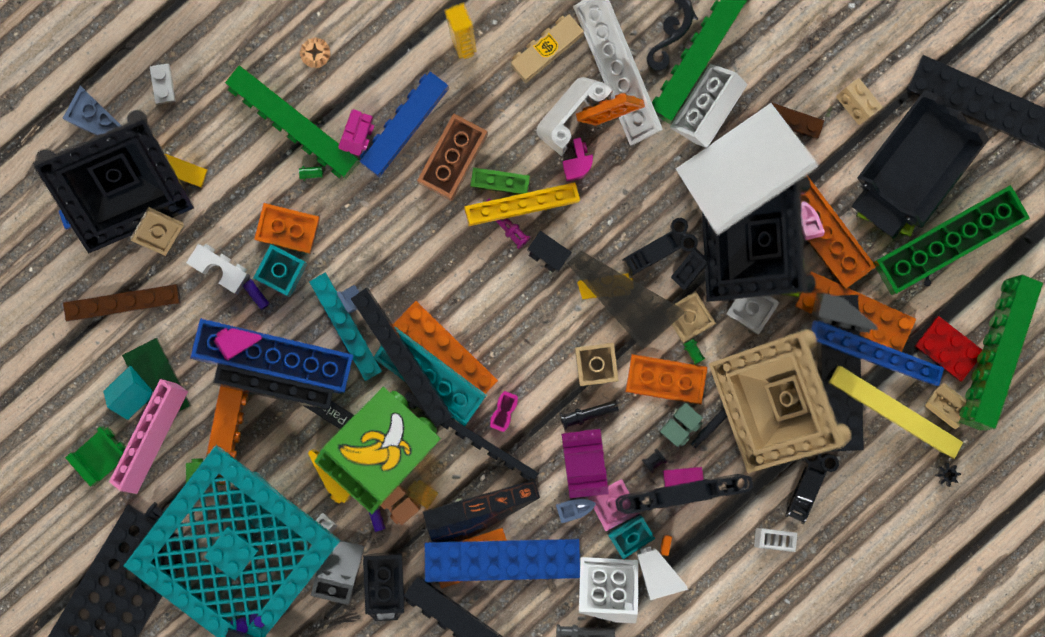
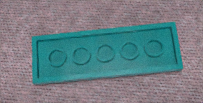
(457, 392)

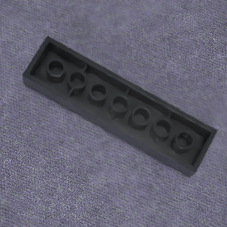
(844, 407)

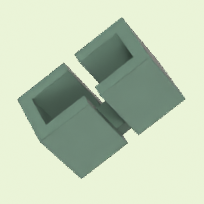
(675, 432)

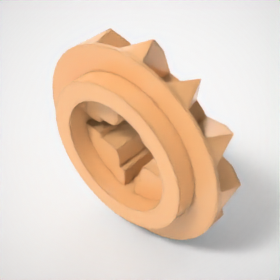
(320, 59)

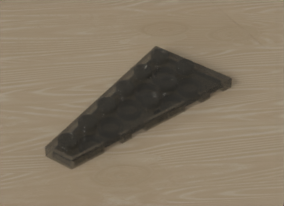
(634, 306)

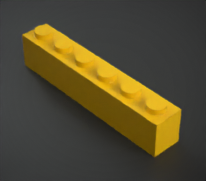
(461, 31)

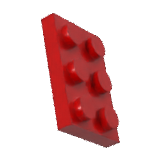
(949, 348)

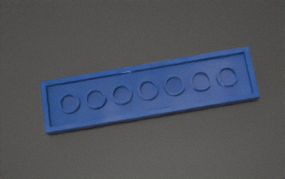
(502, 560)

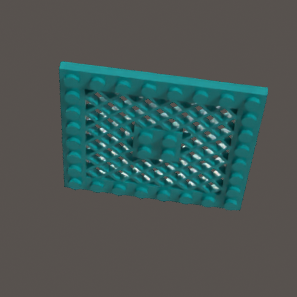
(231, 550)

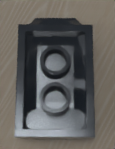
(383, 586)

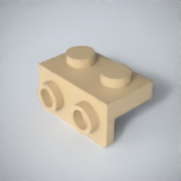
(859, 101)
(946, 404)

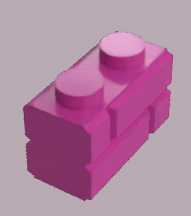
(355, 132)

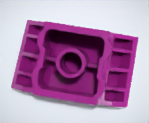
(585, 463)

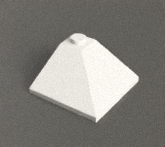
(609, 589)

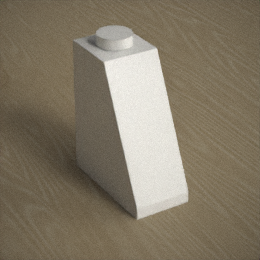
(658, 574)

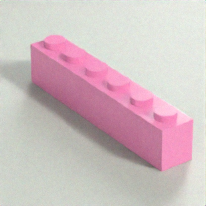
(148, 436)

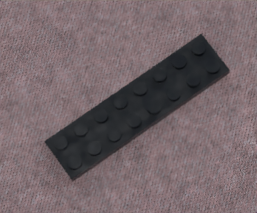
(981, 101)

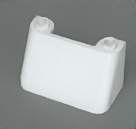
(552, 127)

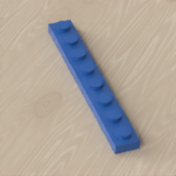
(877, 353)

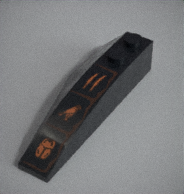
(473, 515)

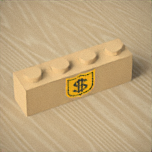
(547, 48)

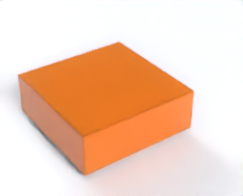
(665, 545)

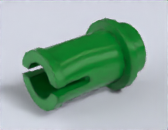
(310, 172)
(693, 350)

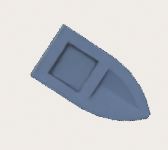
(574, 509)

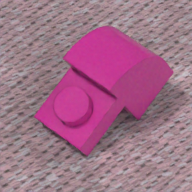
(581, 165)

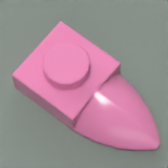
(811, 222)

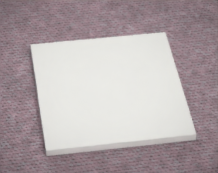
(746, 168)

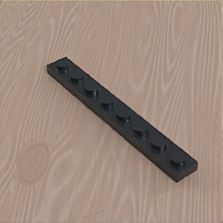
(402, 357)
(478, 441)

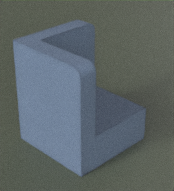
(345, 297)

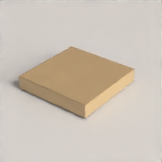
(157, 231)
(694, 320)

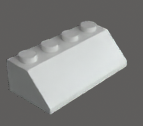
(709, 105)

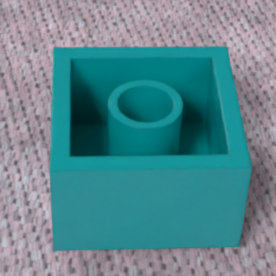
(280, 270)

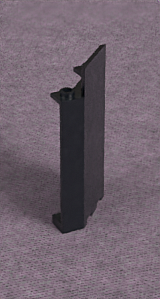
(917, 165)

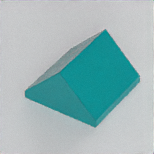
(127, 394)
(631, 536)

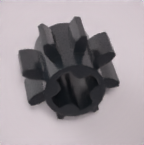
(953, 478)

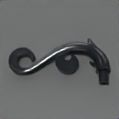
(675, 35)

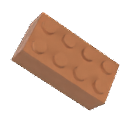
(452, 157)

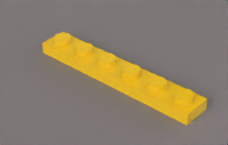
(521, 204)

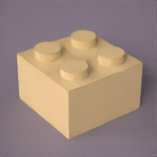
(596, 364)

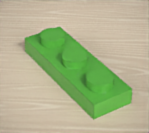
(499, 181)

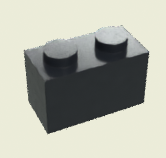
(549, 252)

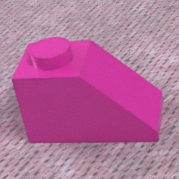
(235, 341)

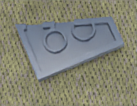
(89, 114)

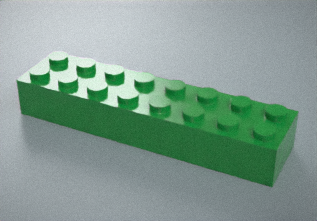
(951, 240)
(1000, 353)

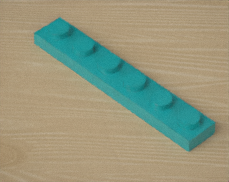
(345, 326)

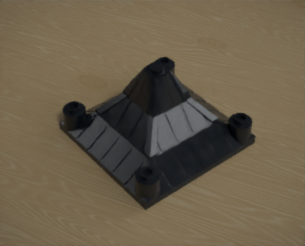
(112, 182)
(760, 251)

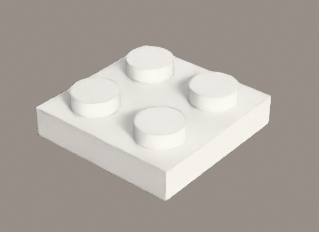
(753, 312)

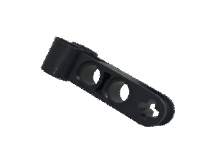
(660, 248)
(809, 486)

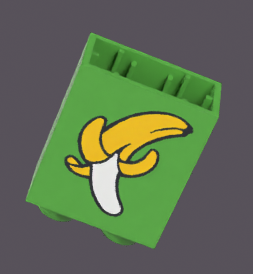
(378, 449)

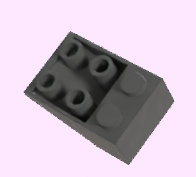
(837, 309)
(338, 573)

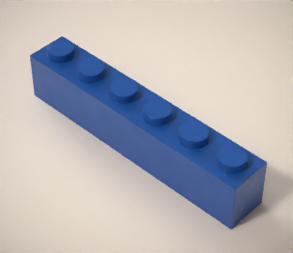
(404, 124)

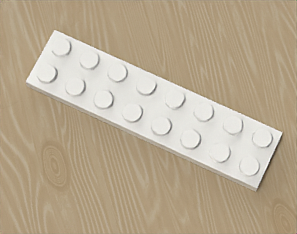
(617, 66)

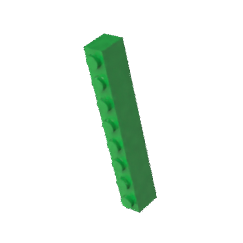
(696, 58)
(292, 122)

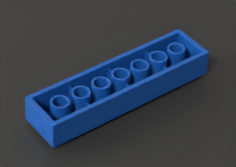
(277, 358)

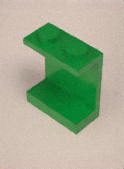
(97, 456)

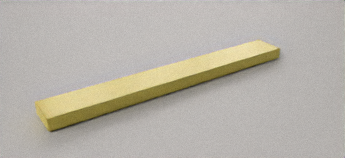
(895, 412)

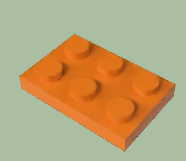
(610, 109)
(287, 228)

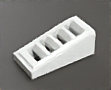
(765, 534)

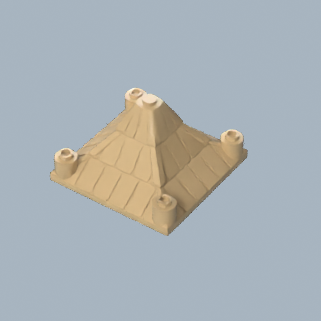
(777, 402)

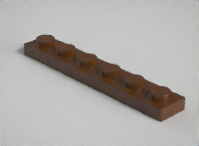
(121, 303)

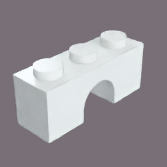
(233, 276)

